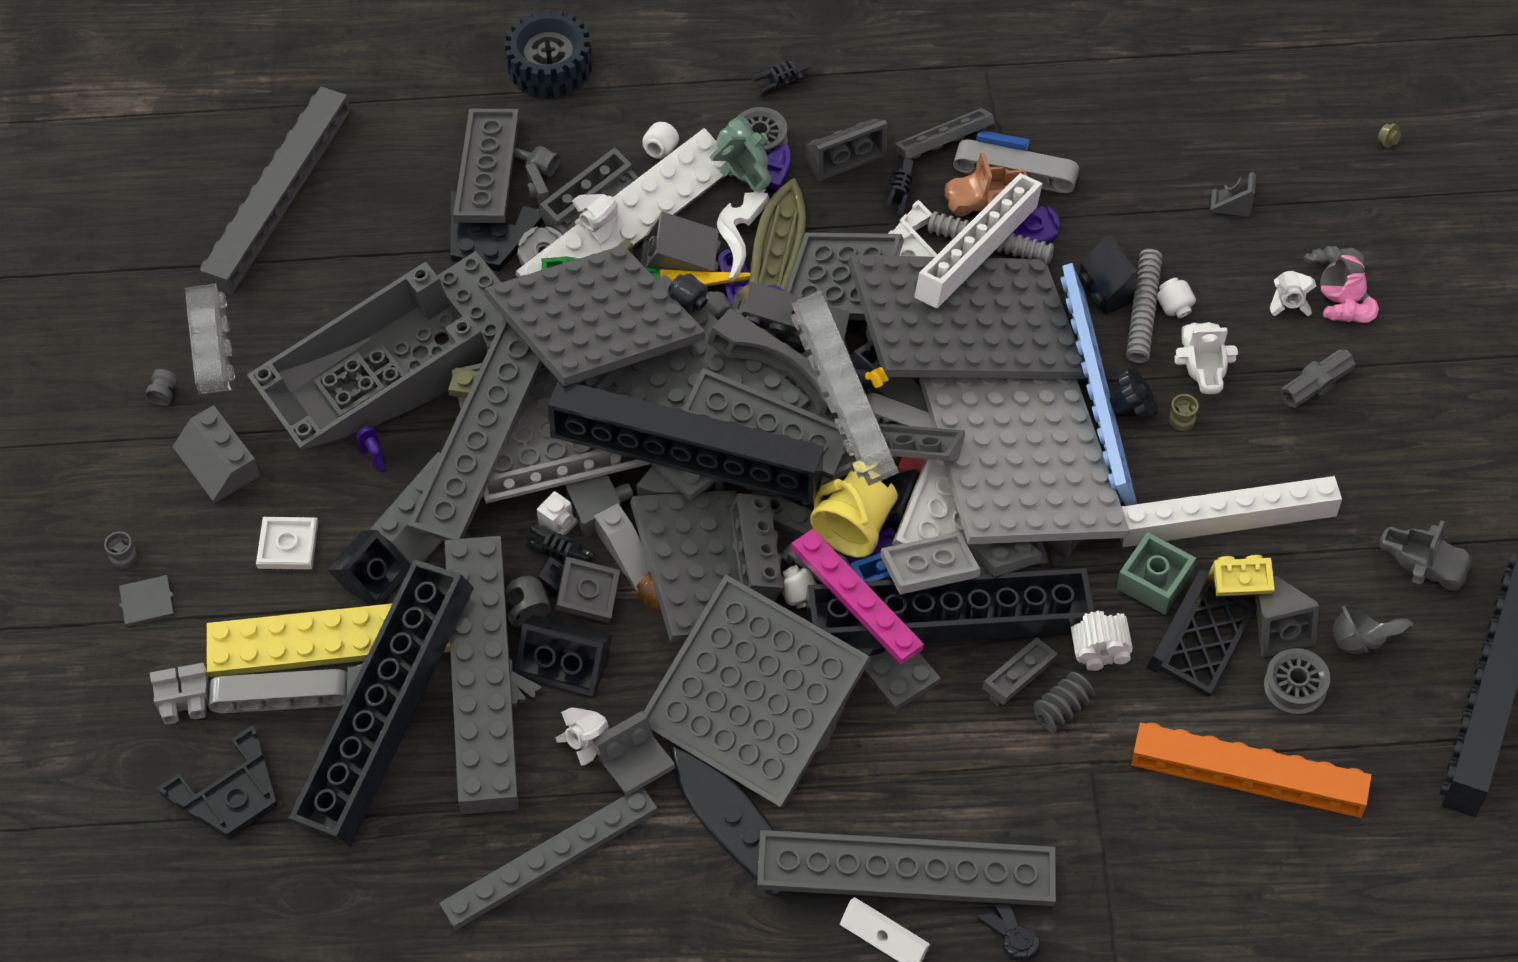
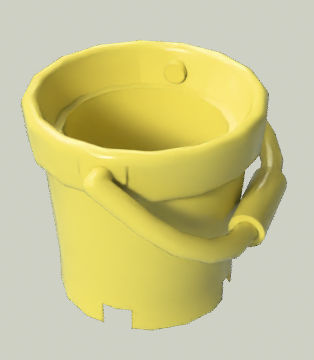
(852, 514)

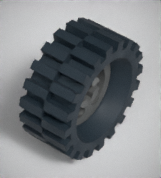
(528, 57)

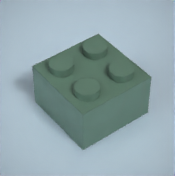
(1156, 573)

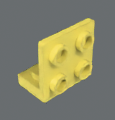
(1242, 576)

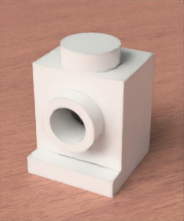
(556, 514)

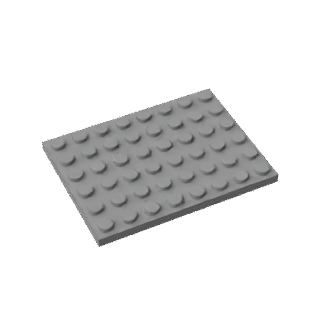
(1025, 460)

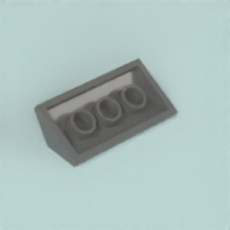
(923, 442)

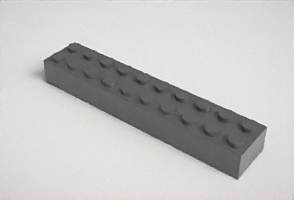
(482, 681)

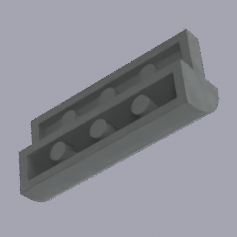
(605, 176)

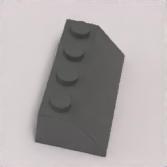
(395, 520)

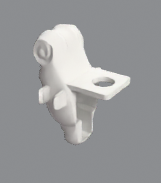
(1206, 355)

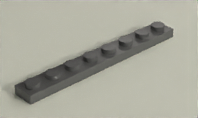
(547, 858)

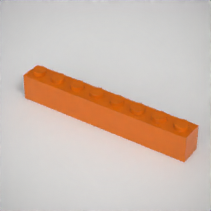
(1251, 769)

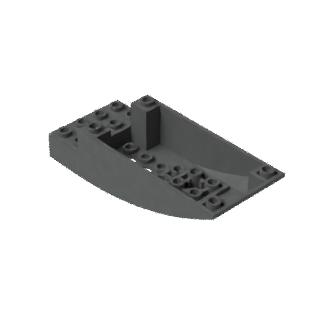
(363, 361)

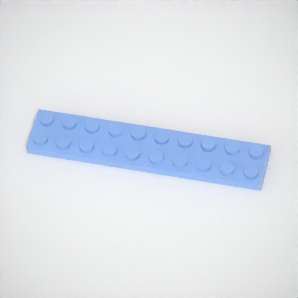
(1098, 387)

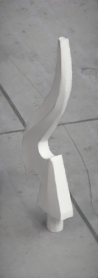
(730, 217)

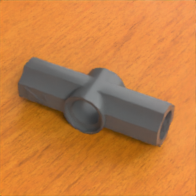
(1317, 378)

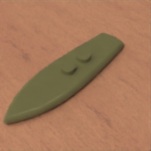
(779, 237)

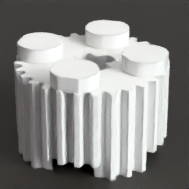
(1102, 640)

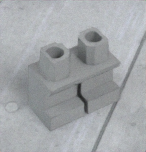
(181, 692)

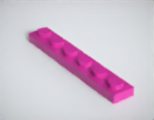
(857, 596)

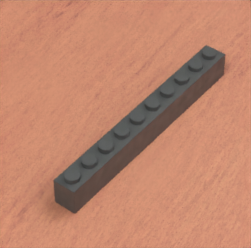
(275, 190)

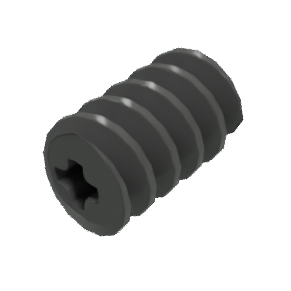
(1062, 701)

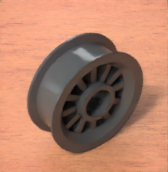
(768, 122)
(1296, 664)

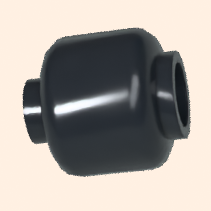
(689, 292)

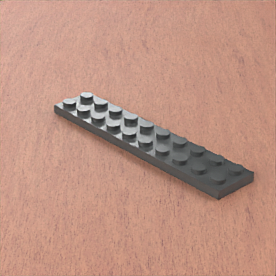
(477, 438)
(907, 868)

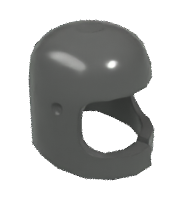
(528, 599)

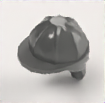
(1359, 633)

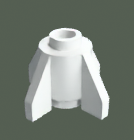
(598, 213)
(1292, 292)
(583, 727)

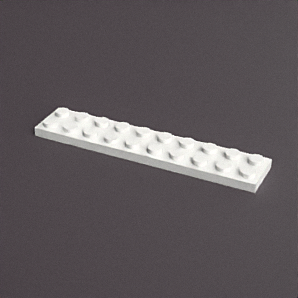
(664, 188)

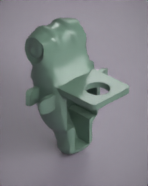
(743, 154)

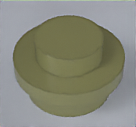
(1389, 135)

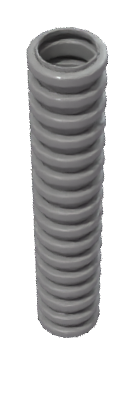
(1012, 244)
(1144, 306)

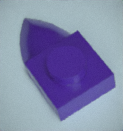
(778, 166)

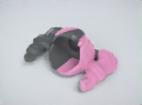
(1344, 283)

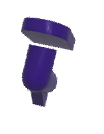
(368, 441)

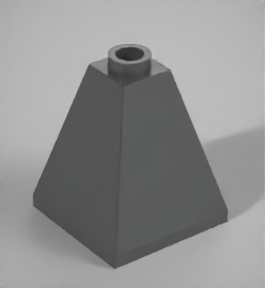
(1285, 619)

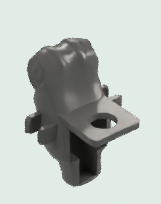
(1428, 555)

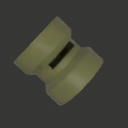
(1183, 412)

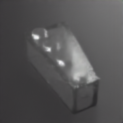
(209, 338)

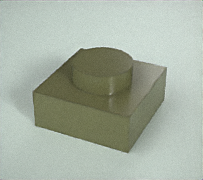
(462, 382)

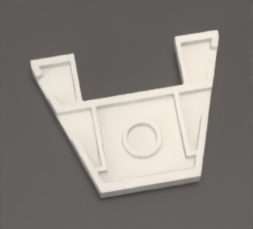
(909, 223)

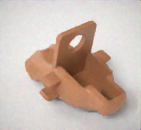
(979, 188)

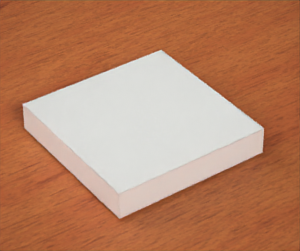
(287, 543)

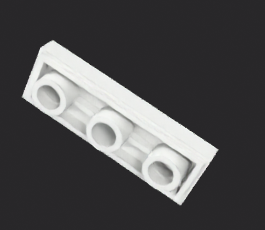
(873, 926)

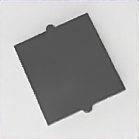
(146, 600)

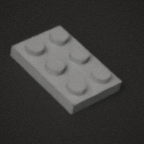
(930, 562)

